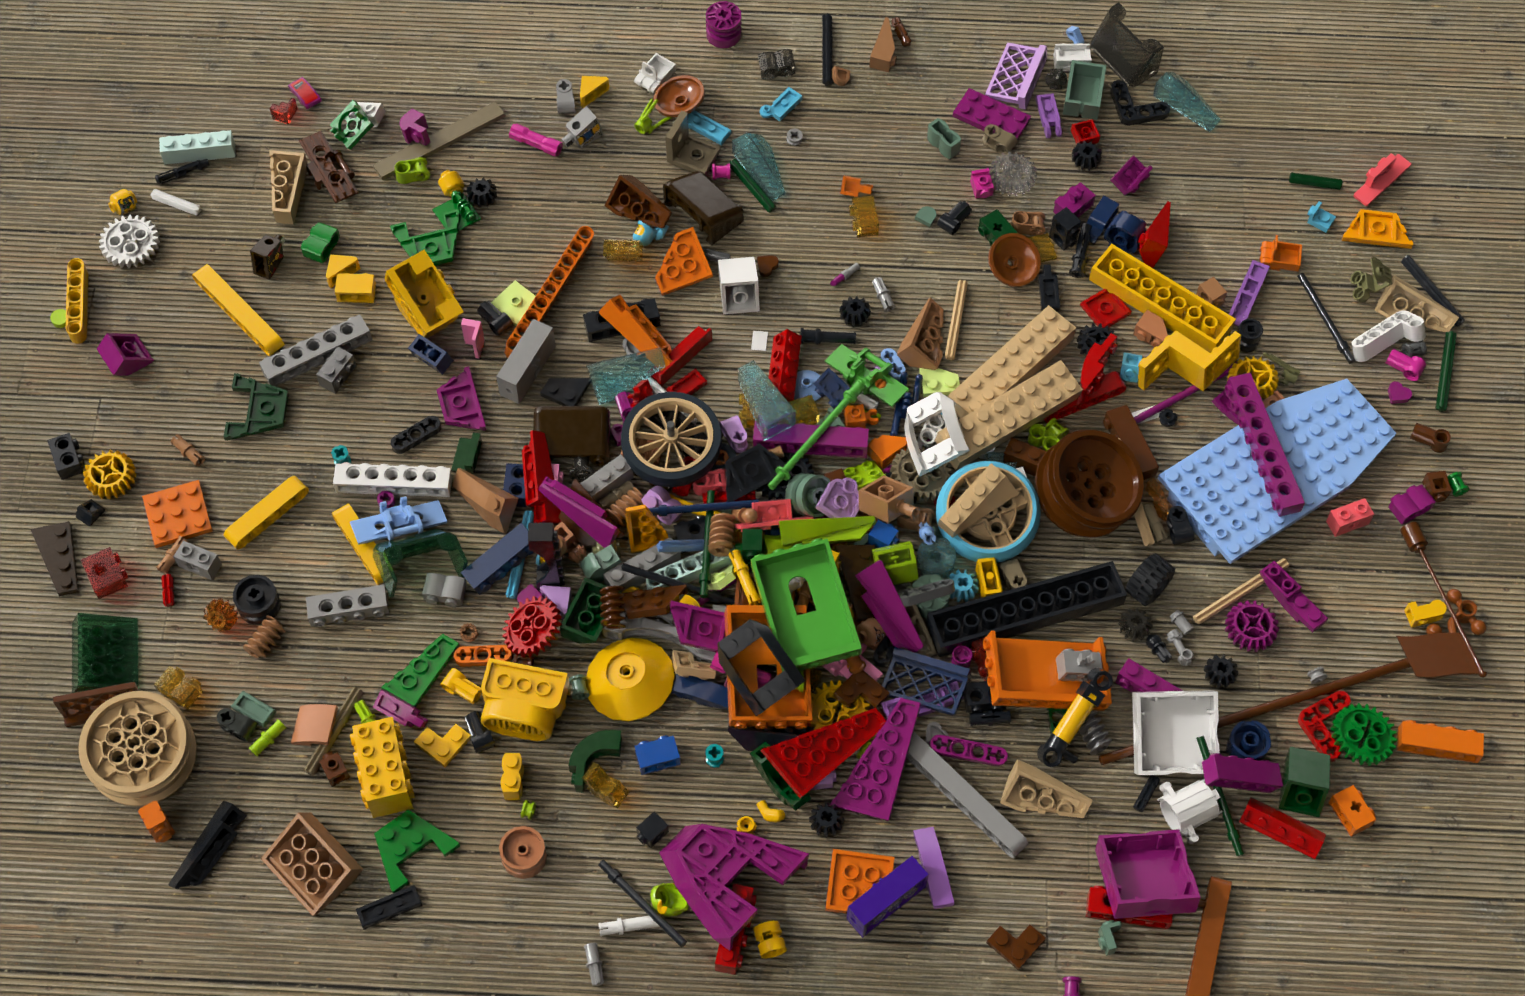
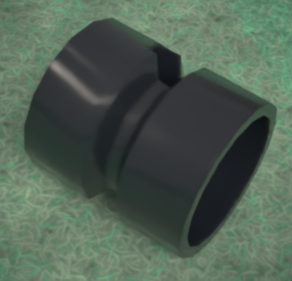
(1251, 333)

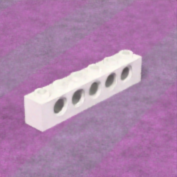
(400, 486)

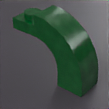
(592, 747)
(775, 780)

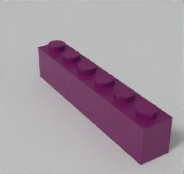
(833, 442)

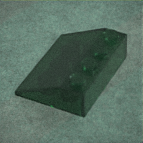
(103, 651)

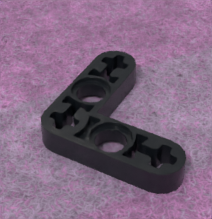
(1134, 111)

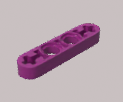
(968, 750)

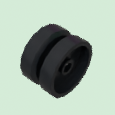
(256, 598)

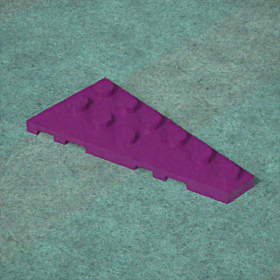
(878, 773)

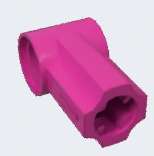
(1411, 367)

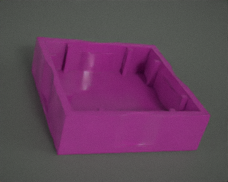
(1147, 874)

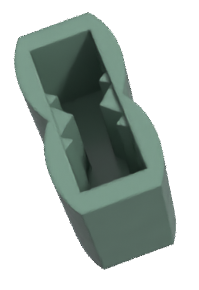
(943, 138)

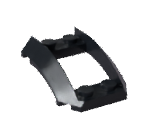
(775, 688)

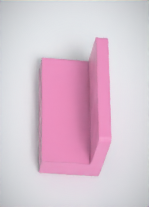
(473, 335)

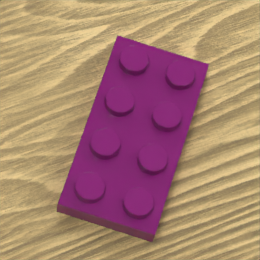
(982, 111)

